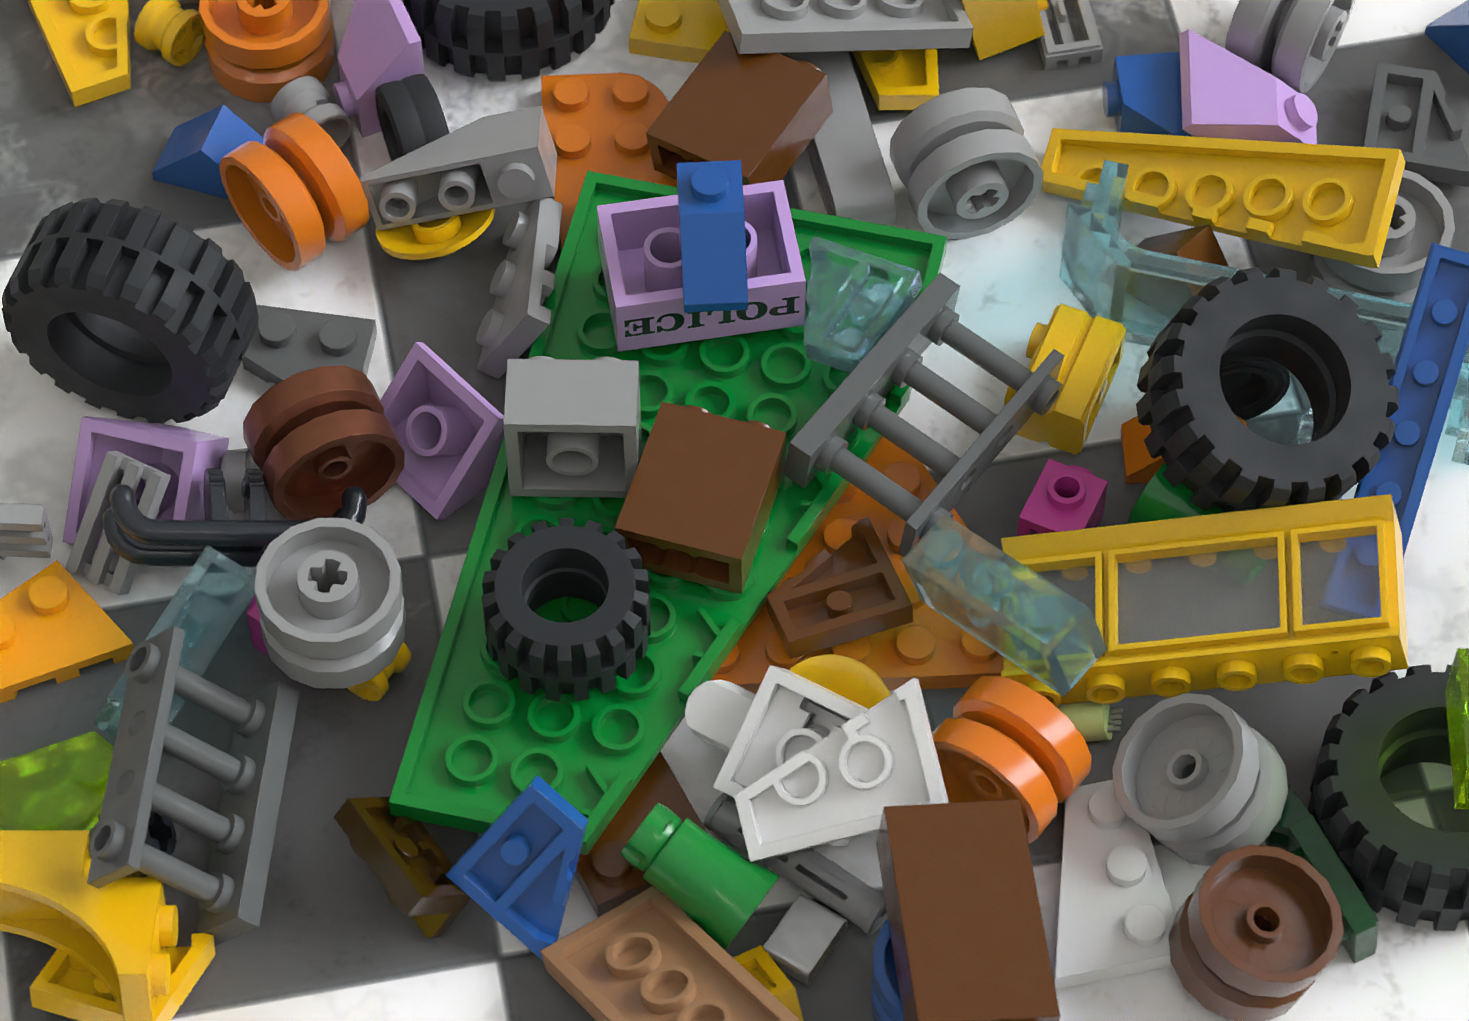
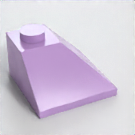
(375, 50)
(1237, 99)
(168, 448)

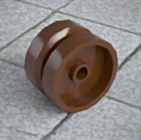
(1255, 933)

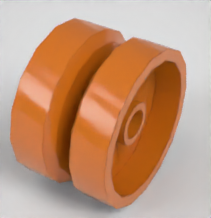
(267, 43)
(294, 191)
(1011, 747)

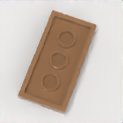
(656, 966)

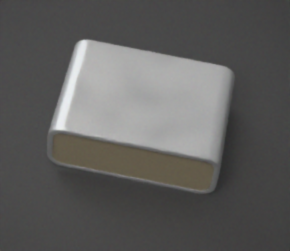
(805, 938)

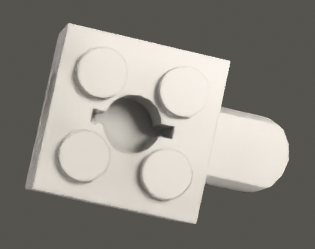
(765, 726)

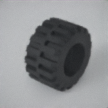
(557, 565)

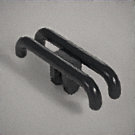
(182, 541)

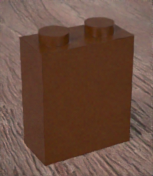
(743, 110)
(703, 495)

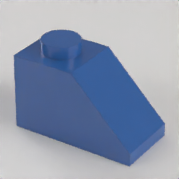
(1145, 94)
(712, 236)

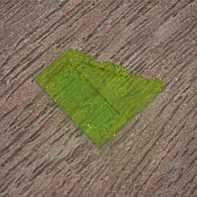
(56, 785)

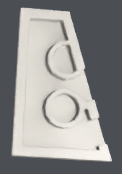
(845, 780)
(1111, 893)

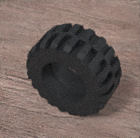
(506, 34)
(130, 310)
(1313, 339)
(1386, 853)

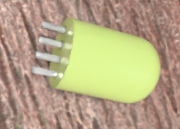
(1093, 719)

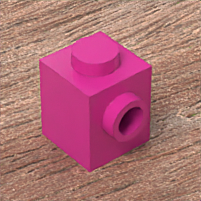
(1063, 500)

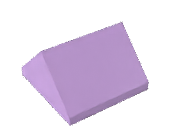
(445, 431)

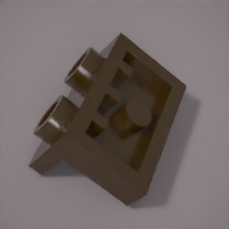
(404, 861)

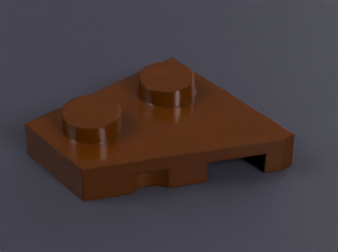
(840, 596)

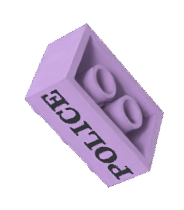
(645, 274)

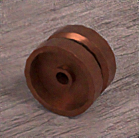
(320, 438)

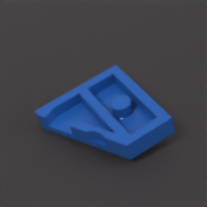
(525, 864)

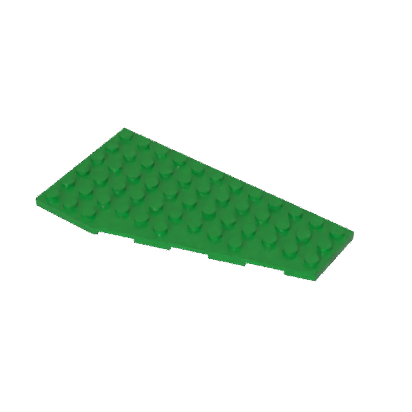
(485, 737)

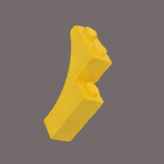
(109, 929)

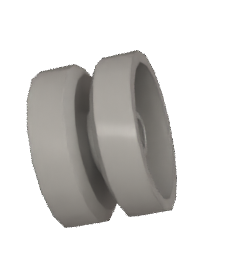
(1290, 35)
(965, 163)
(1418, 220)
(330, 602)
(1199, 778)

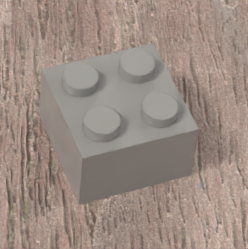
(572, 426)

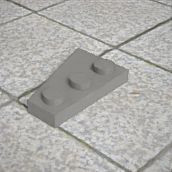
(520, 287)

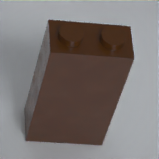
(965, 913)

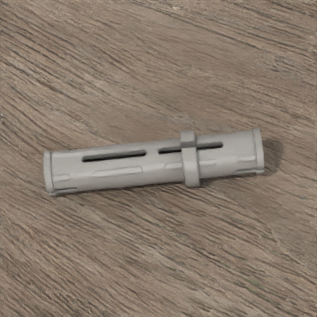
(808, 871)

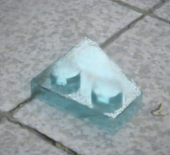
(852, 302)

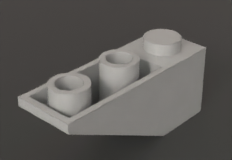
(470, 170)

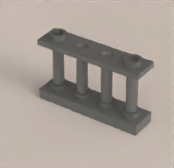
(898, 362)
(249, 778)

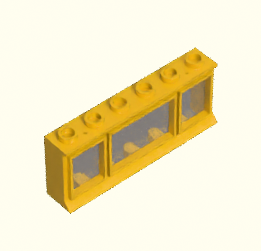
(1230, 598)

